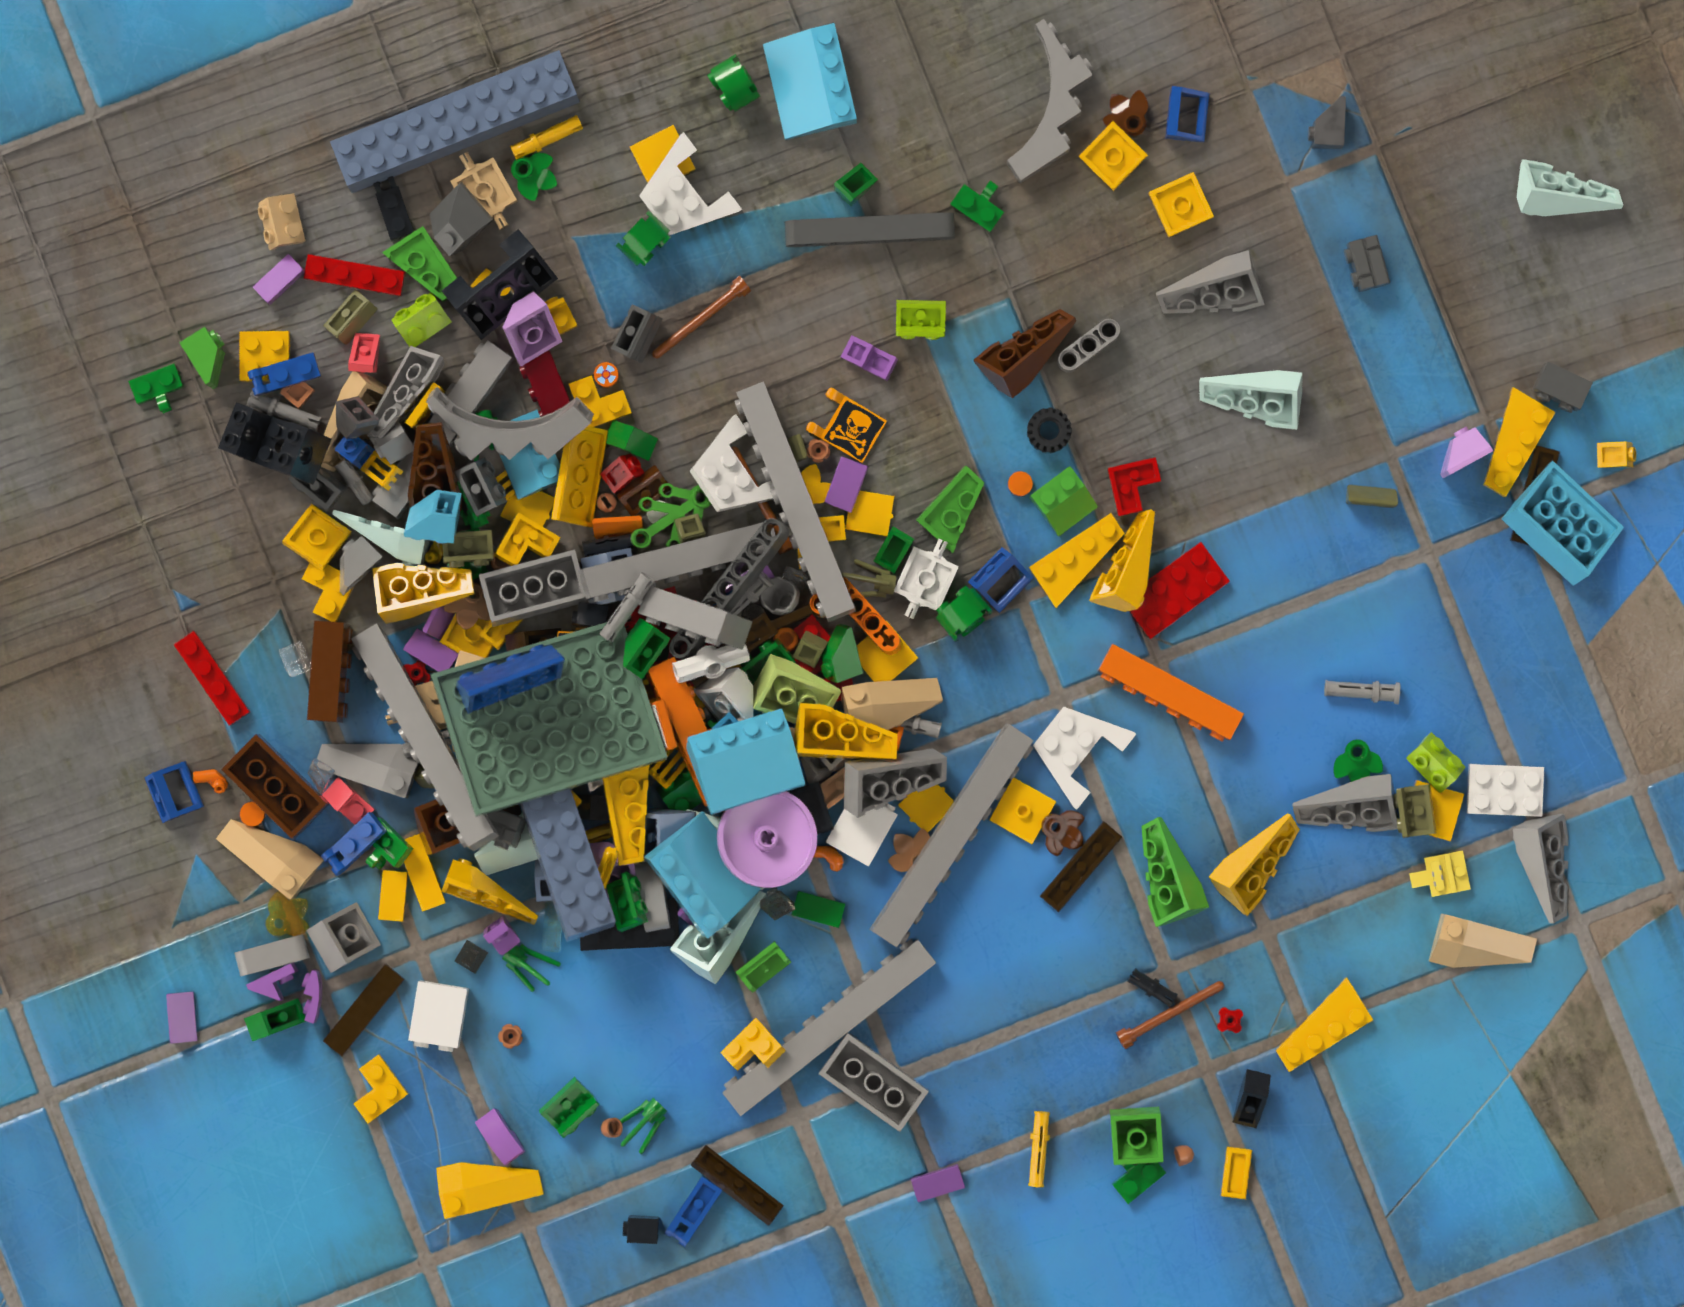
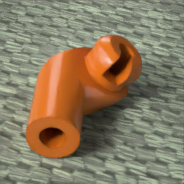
(213, 777)

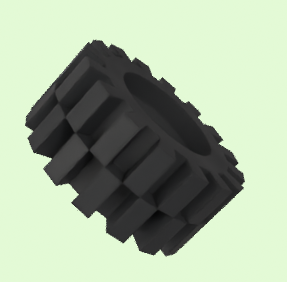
(1055, 416)

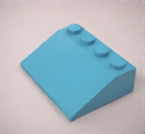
(810, 82)
(1563, 523)
(745, 761)
(698, 877)

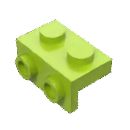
(920, 319)
(421, 320)
(1436, 762)

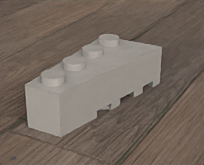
(694, 618)
(878, 781)

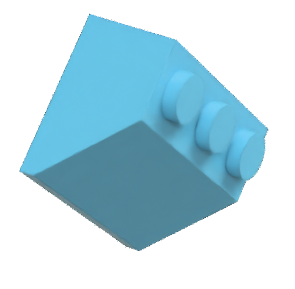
(528, 469)

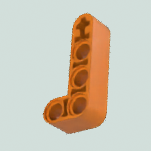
(863, 617)

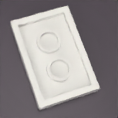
(1505, 790)

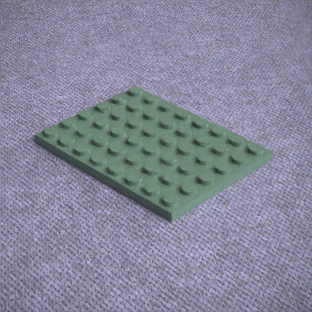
(556, 734)

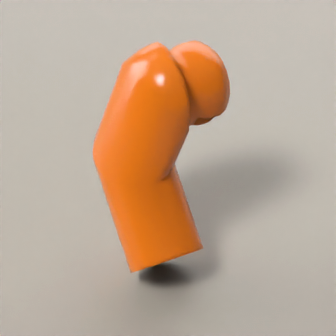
(831, 855)

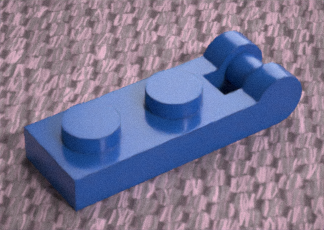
(285, 374)
(354, 843)
(693, 1210)

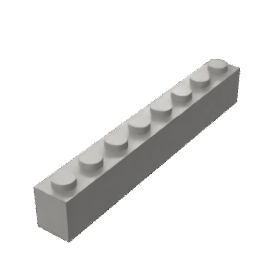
(469, 394)
(667, 563)

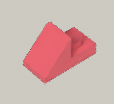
(364, 353)
(347, 801)

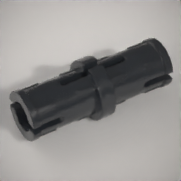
(607, 544)
(1152, 987)

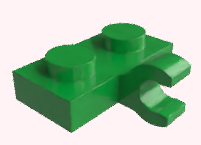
(978, 206)
(156, 386)
(390, 848)
(1137, 1179)

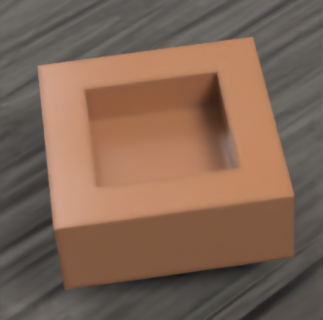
(298, 393)

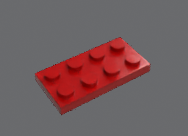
(1178, 589)

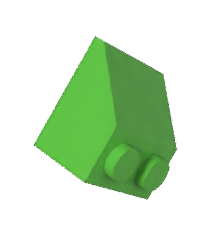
(206, 354)
(1063, 501)
(1136, 1135)

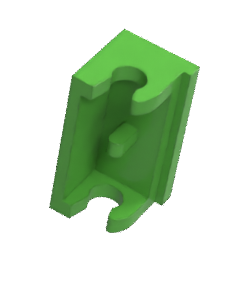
(763, 966)

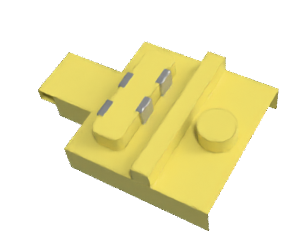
(1443, 873)

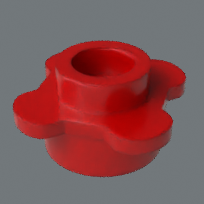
(420, 667)
(1236, 1016)

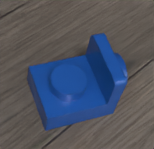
(354, 450)

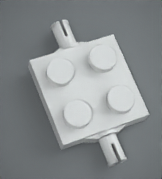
(926, 578)

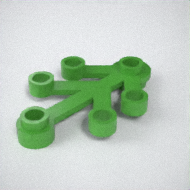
(673, 511)

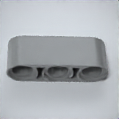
(1094, 335)
(654, 896)
(271, 955)

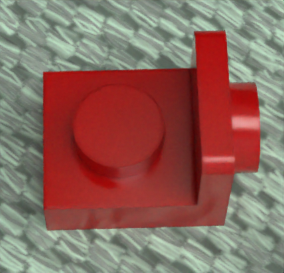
(622, 472)

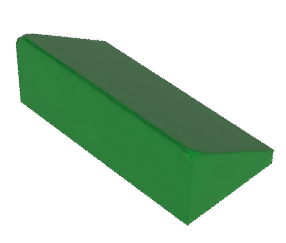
(818, 909)

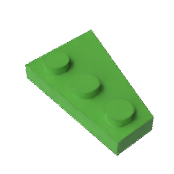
(422, 261)
(951, 508)

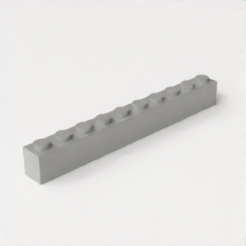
(795, 501)
(423, 735)
(951, 835)
(830, 1026)

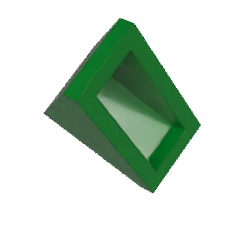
(855, 184)
(631, 440)
(893, 549)

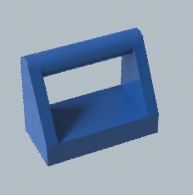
(1173, 114)
(993, 571)
(162, 796)

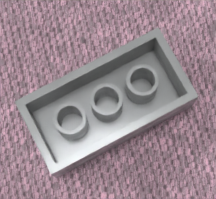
(533, 588)
(873, 1081)

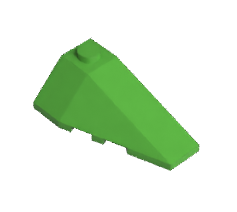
(1173, 883)

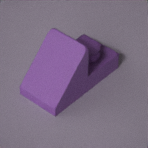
(501, 935)
(267, 984)

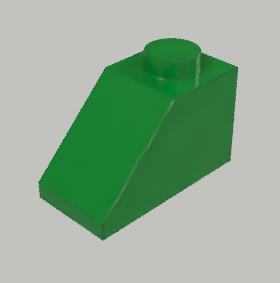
(643, 647)
(841, 655)
(275, 1019)

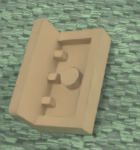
(281, 221)

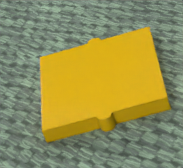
(535, 507)
(871, 513)
(927, 806)

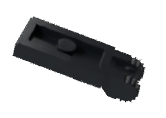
(393, 210)

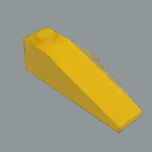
(1248, 868)
(478, 1187)

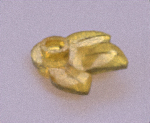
(289, 913)

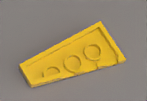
(1518, 436)
(1070, 563)
(627, 812)
(1332, 1021)

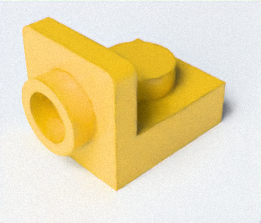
(561, 314)
(1616, 454)

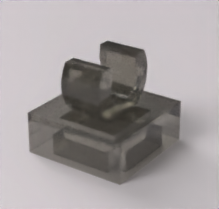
(776, 904)
(471, 956)

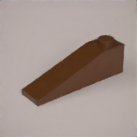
(1019, 360)
(432, 464)
(435, 828)

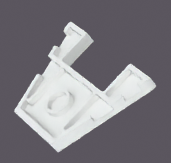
(674, 198)
(724, 476)
(1069, 741)

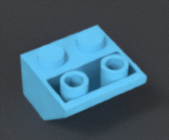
(434, 517)

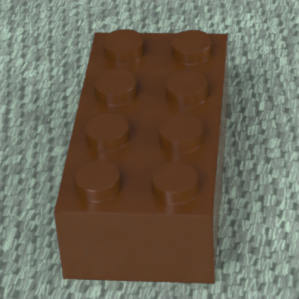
(329, 671)
(275, 786)

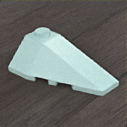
(1553, 193)
(1264, 395)
(389, 538)
(494, 859)
(714, 954)

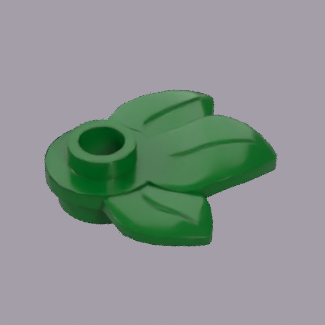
(536, 178)
(1358, 766)

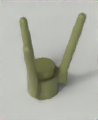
(883, 583)

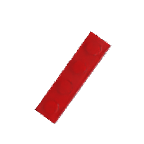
(354, 275)
(212, 678)

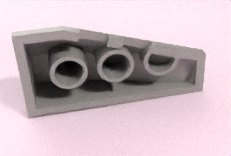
(1221, 285)
(407, 387)
(372, 765)
(1358, 803)
(1541, 852)

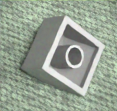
(343, 937)

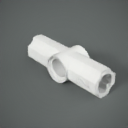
(709, 662)

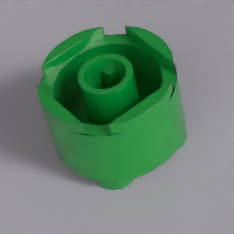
(734, 83)
(643, 239)
(963, 613)

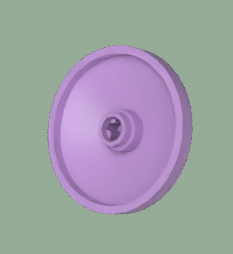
(767, 840)

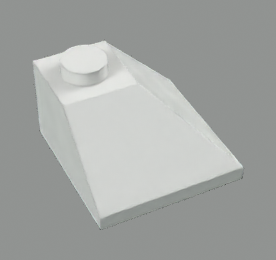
(728, 693)

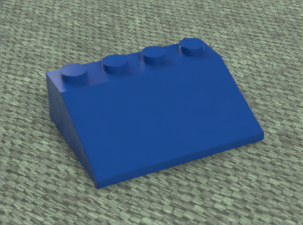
(510, 678)

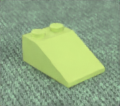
(787, 685)

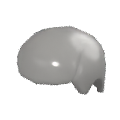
(780, 598)

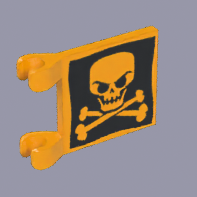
(851, 428)

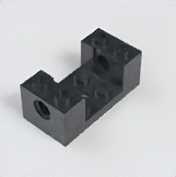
(523, 273)
(260, 437)

